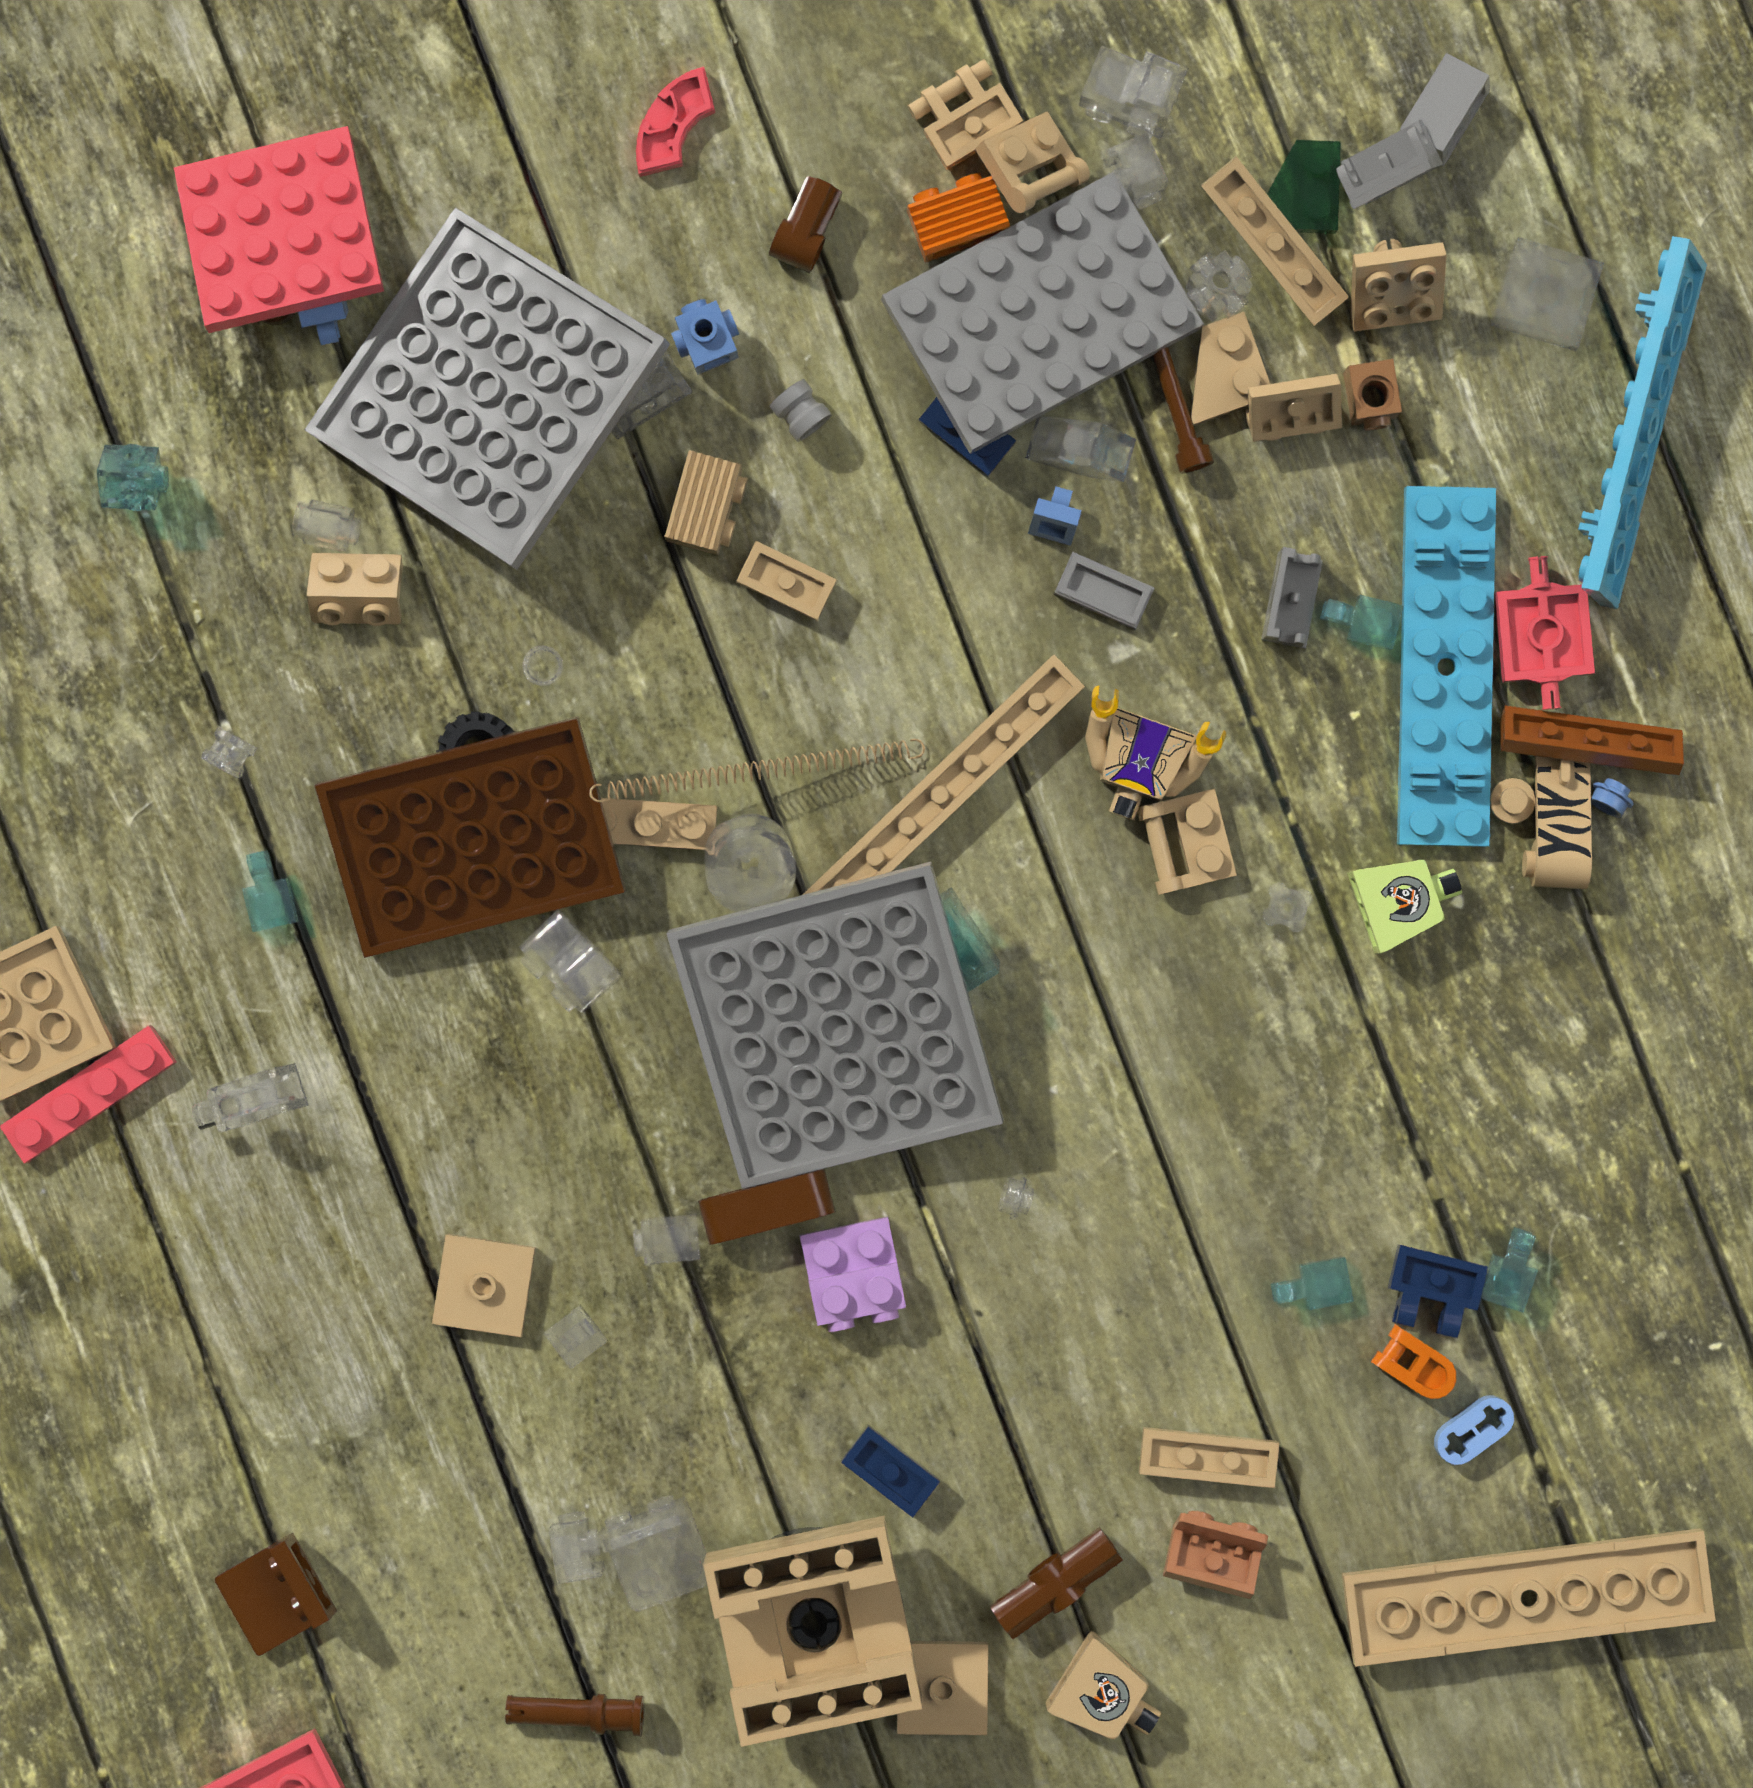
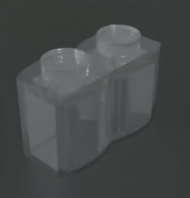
(569, 962)

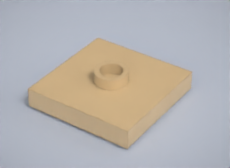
(483, 1285)
(952, 1689)

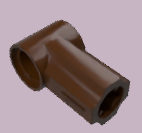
(802, 234)

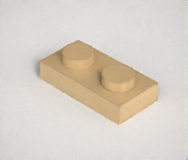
(786, 581)

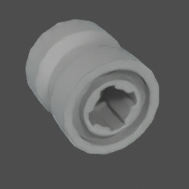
(800, 410)

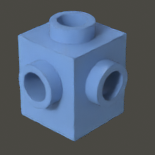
(710, 350)

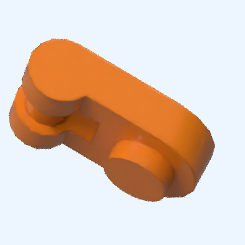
(1429, 1373)

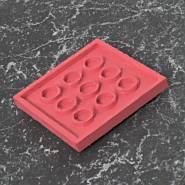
(278, 229)

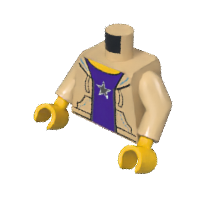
(1143, 755)

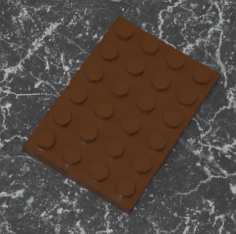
(470, 837)

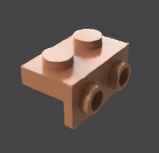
(1215, 1554)

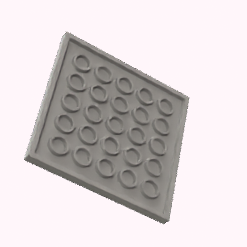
(487, 387)
(836, 1025)

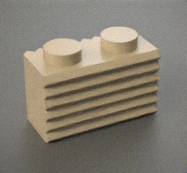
(705, 503)

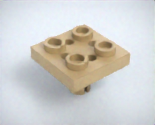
(1395, 278)

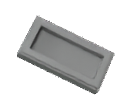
(1104, 590)

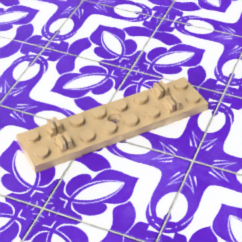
(1478, 1602)

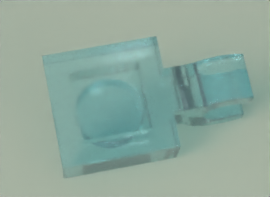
(1370, 621)
(269, 901)
(1508, 1277)
(1321, 1283)

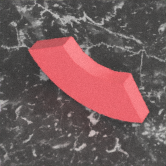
(669, 121)

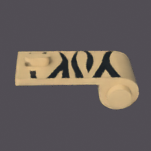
(1563, 826)

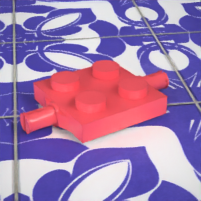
(1544, 633)

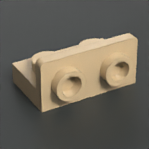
(1294, 408)

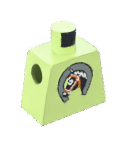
(1401, 900)

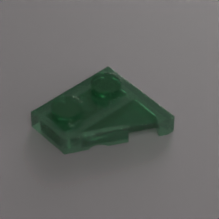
(1309, 186)

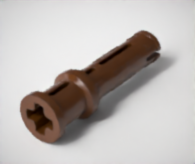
(598, 1713)

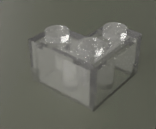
(1133, 91)

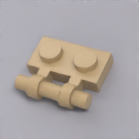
(962, 130)

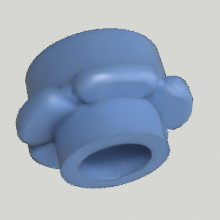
(1611, 797)

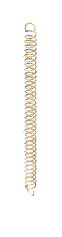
(758, 769)

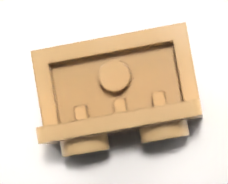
(355, 588)

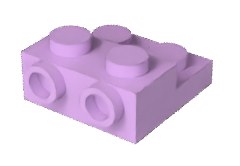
(853, 1273)

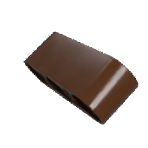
(766, 1206)

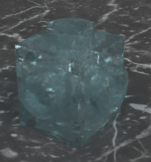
(131, 477)

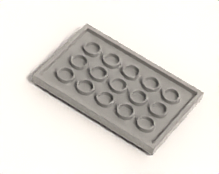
(1041, 312)

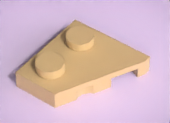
(1225, 369)

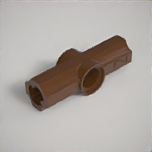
(1056, 1583)

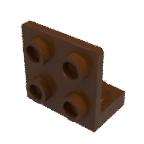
(275, 1595)

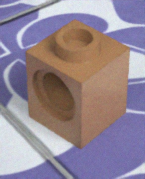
(1379, 375)

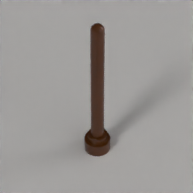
(1192, 451)

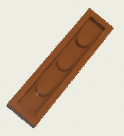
(1592, 740)

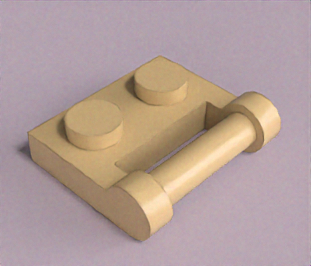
(1025, 150)
(1201, 839)

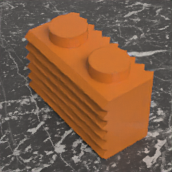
(957, 217)

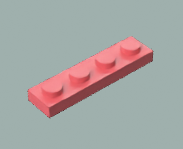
(88, 1094)

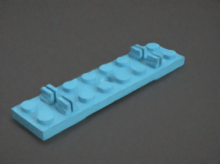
(1669, 321)
(1450, 617)

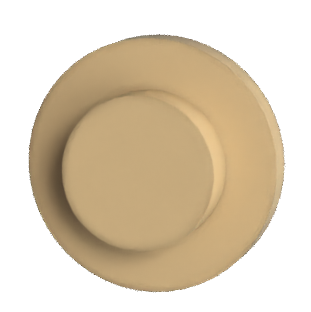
(1512, 800)

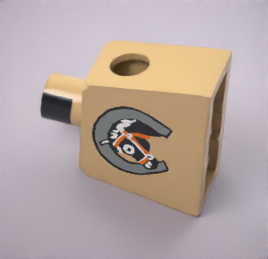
(1102, 1692)

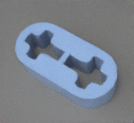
(1481, 1438)

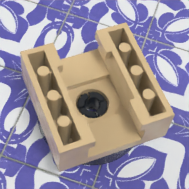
(807, 1679)

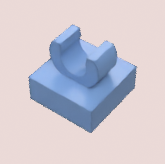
(326, 320)
(1054, 518)

